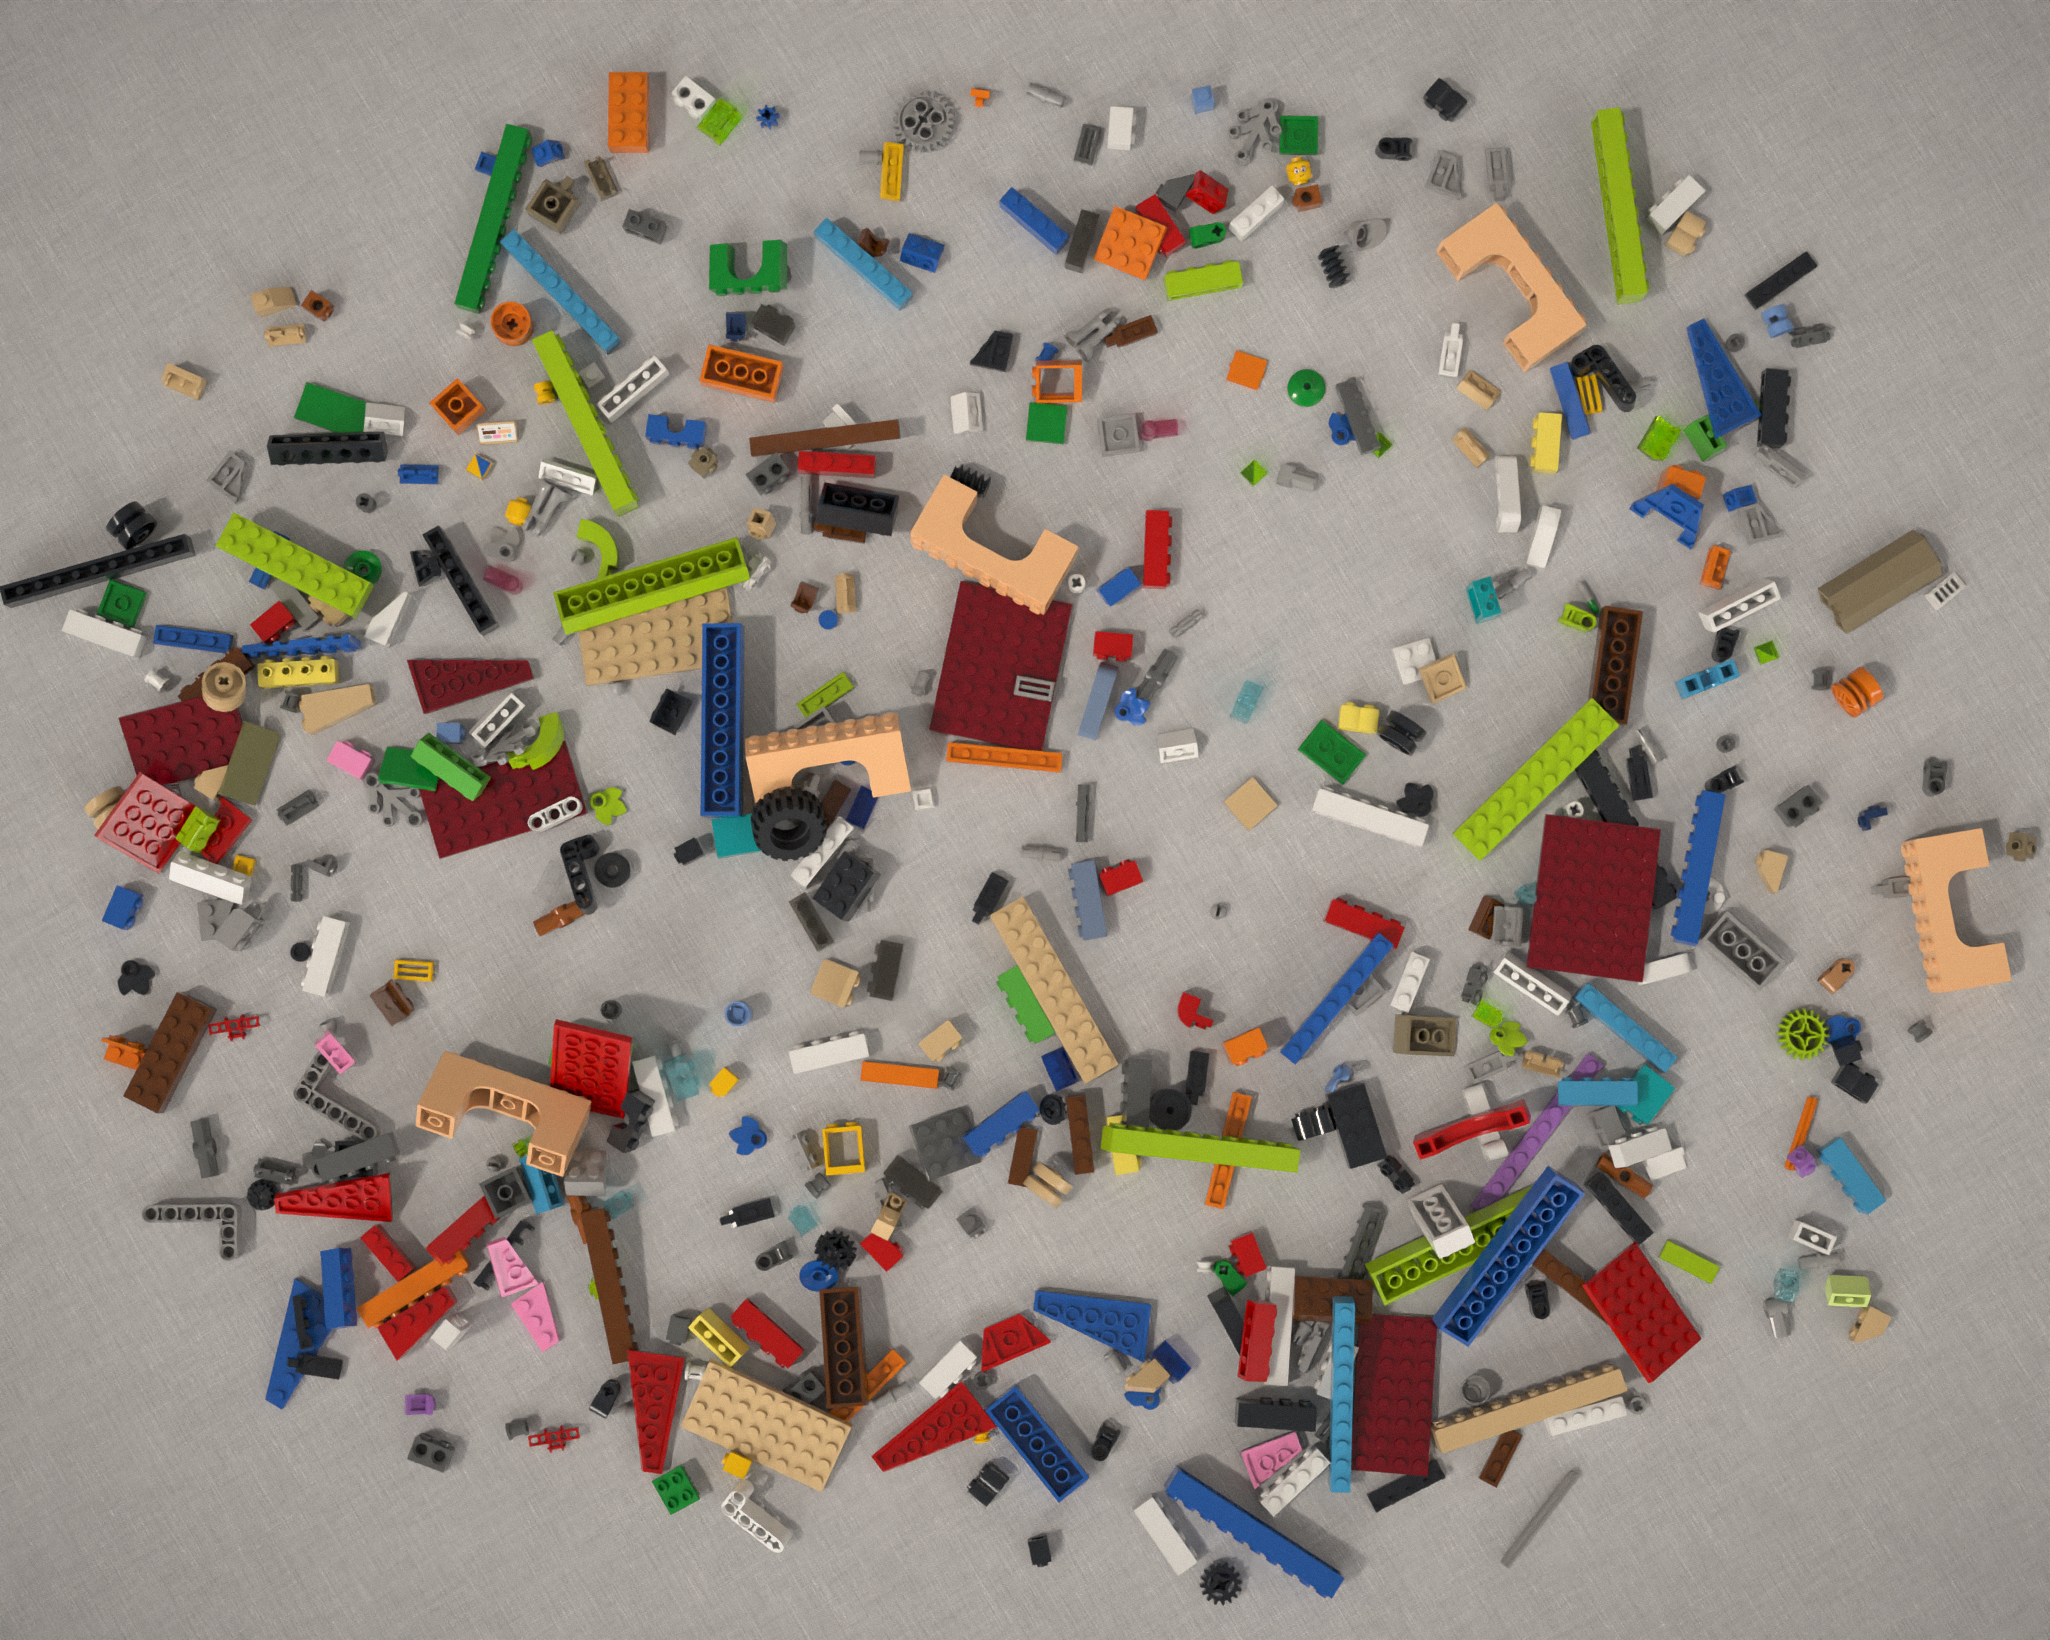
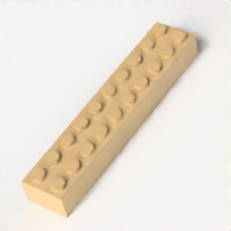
(1053, 990)
(1528, 1407)

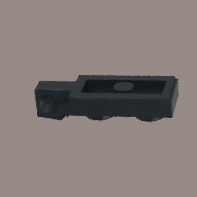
(1638, 775)
(989, 897)
(1196, 1075)
(749, 1213)
(302, 1322)
(316, 1365)

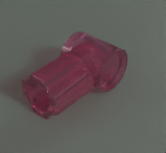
(1161, 429)
(502, 579)

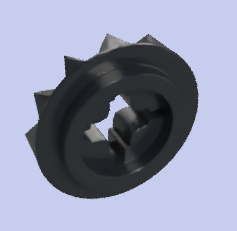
(1049, 1115)
(258, 1186)

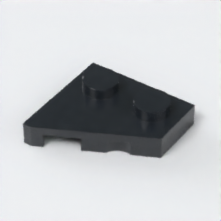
(994, 353)
(426, 567)

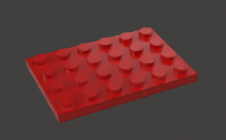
(591, 1065)
(1641, 1312)

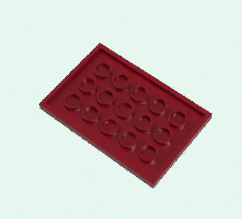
(180, 739)

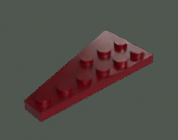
(457, 681)

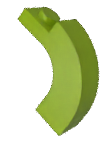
(597, 535)
(544, 747)

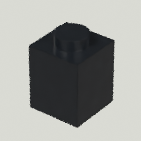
(688, 852)
(1846, 1050)
(1039, 1551)

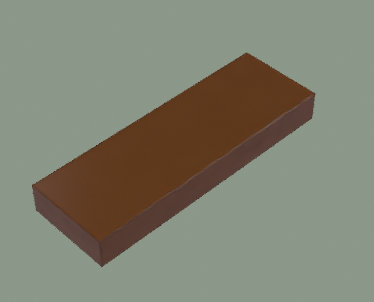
(1022, 1156)
(1500, 1457)

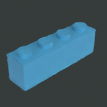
(1597, 1092)
(1851, 1176)

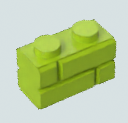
(197, 829)

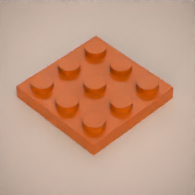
(1130, 243)

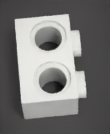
(696, 96)

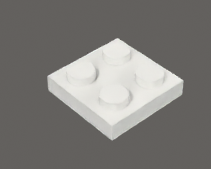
(1411, 657)

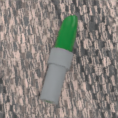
(1588, 597)

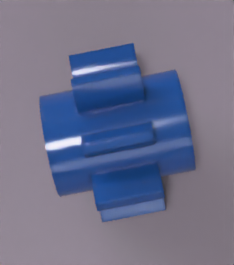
(773, 116)

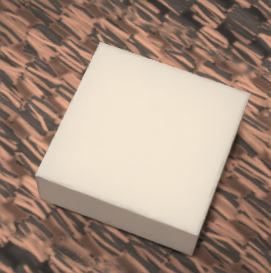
(923, 799)

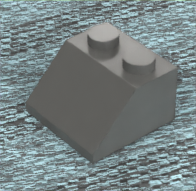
(505, 1192)

